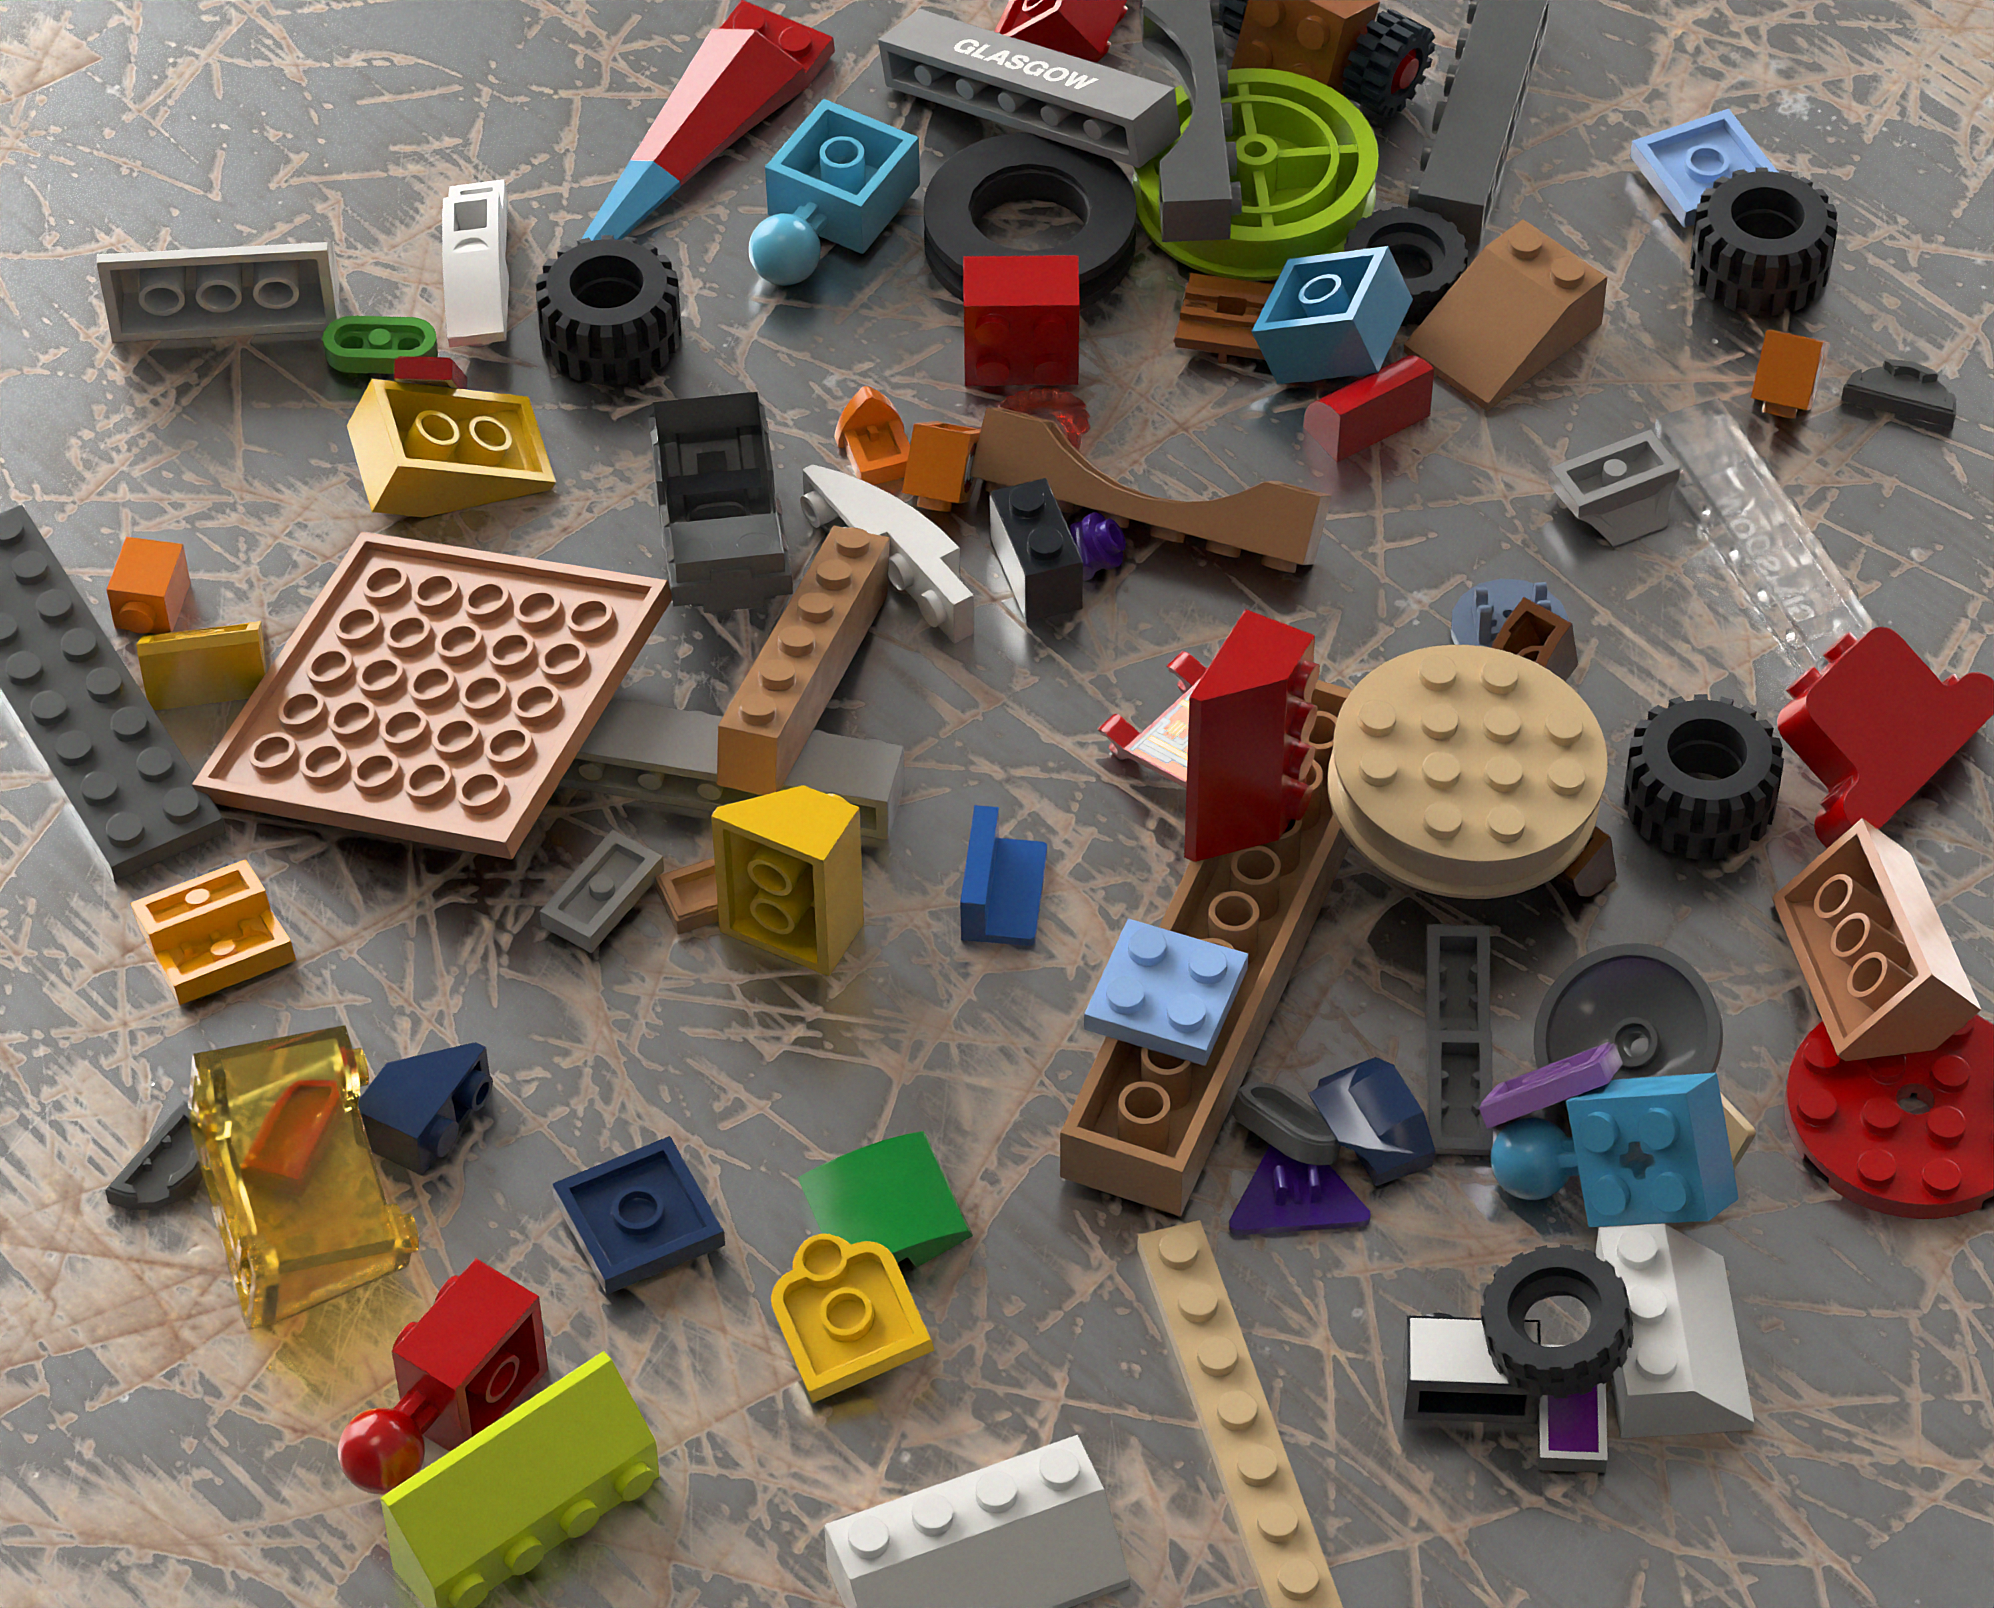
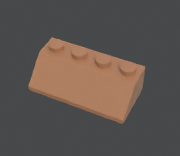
(1874, 949)

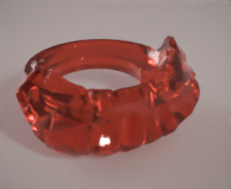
(1066, 408)

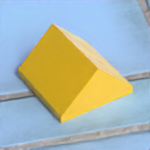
(202, 665)

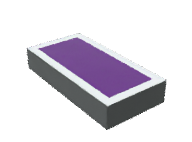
(1573, 1431)

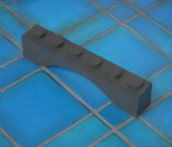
(1195, 173)

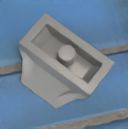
(1620, 487)

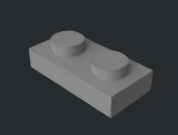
(601, 891)

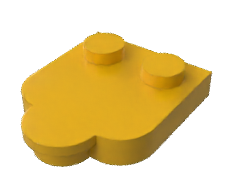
(846, 1314)

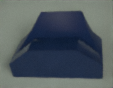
(1376, 1118)

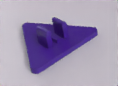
(1296, 1198)

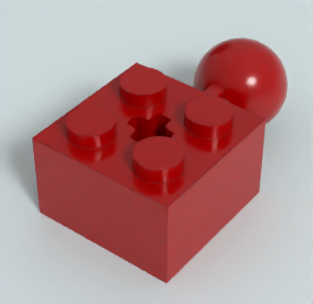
(453, 1375)

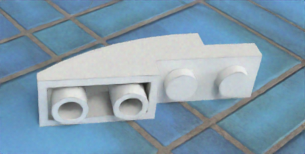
(475, 263)
(919, 552)

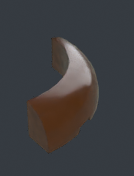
(1550, 642)

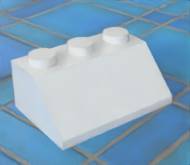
(1685, 1345)

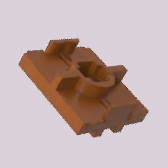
(1221, 315)

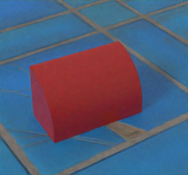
(1372, 407)

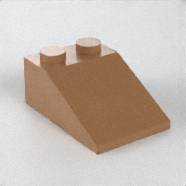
(1510, 315)

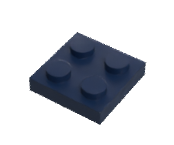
(638, 1215)

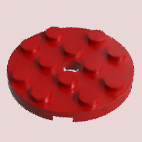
(1876, 1151)

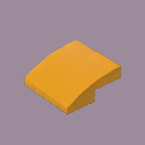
(212, 932)

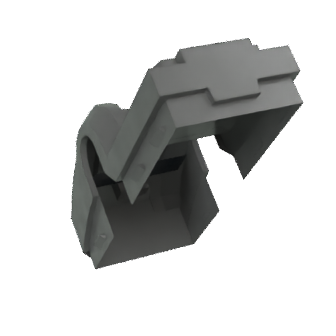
(713, 456)

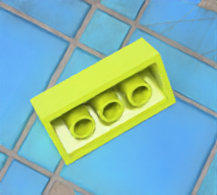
(520, 1488)

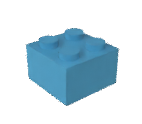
(1332, 315)

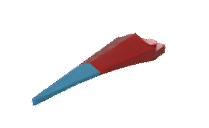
(729, 88)

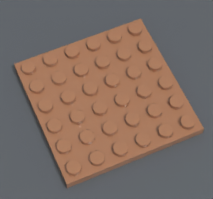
(435, 693)

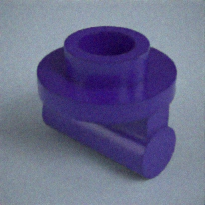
(1098, 543)

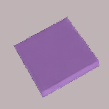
(1550, 1084)

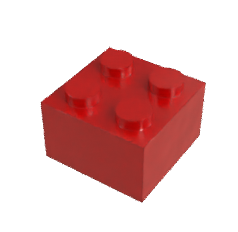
(1021, 320)

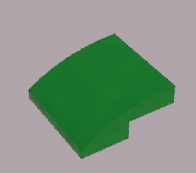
(888, 1197)

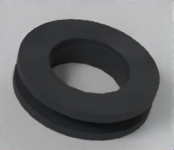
(1035, 169)

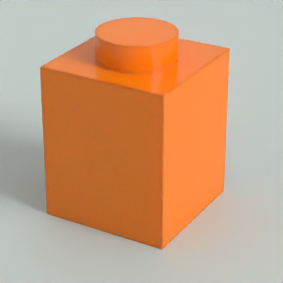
(148, 586)

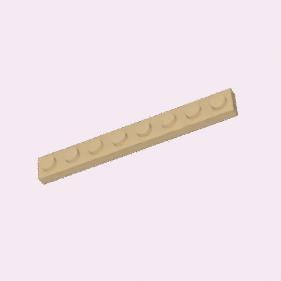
(1236, 1419)

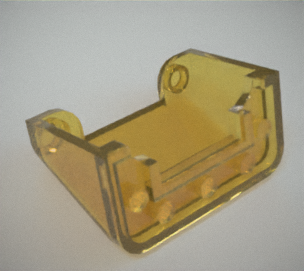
(293, 1173)

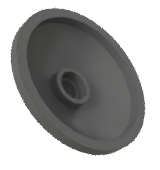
(1628, 996)

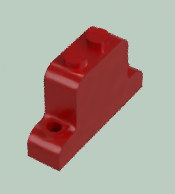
(1878, 726)

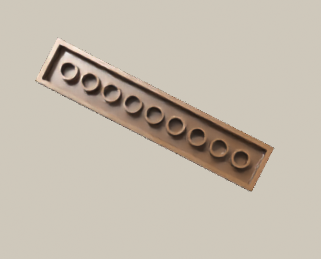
(1154, 1117)

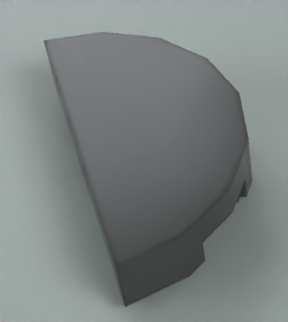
(1903, 390)
(162, 1169)

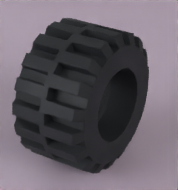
(1763, 241)
(608, 309)
(1697, 812)

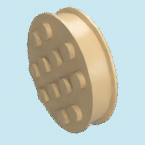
(1467, 771)

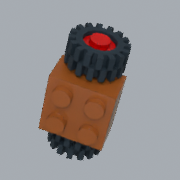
(1334, 45)

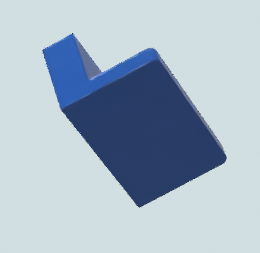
(1001, 884)

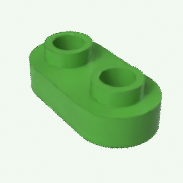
(374, 342)

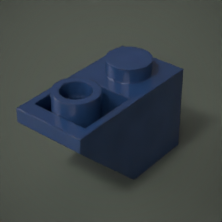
(422, 1101)

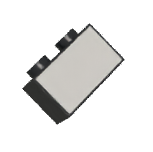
(1036, 550)
(1454, 1376)

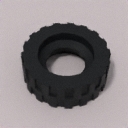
(1419, 235)
(1562, 1368)

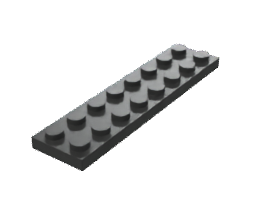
(90, 715)

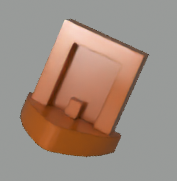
(873, 437)

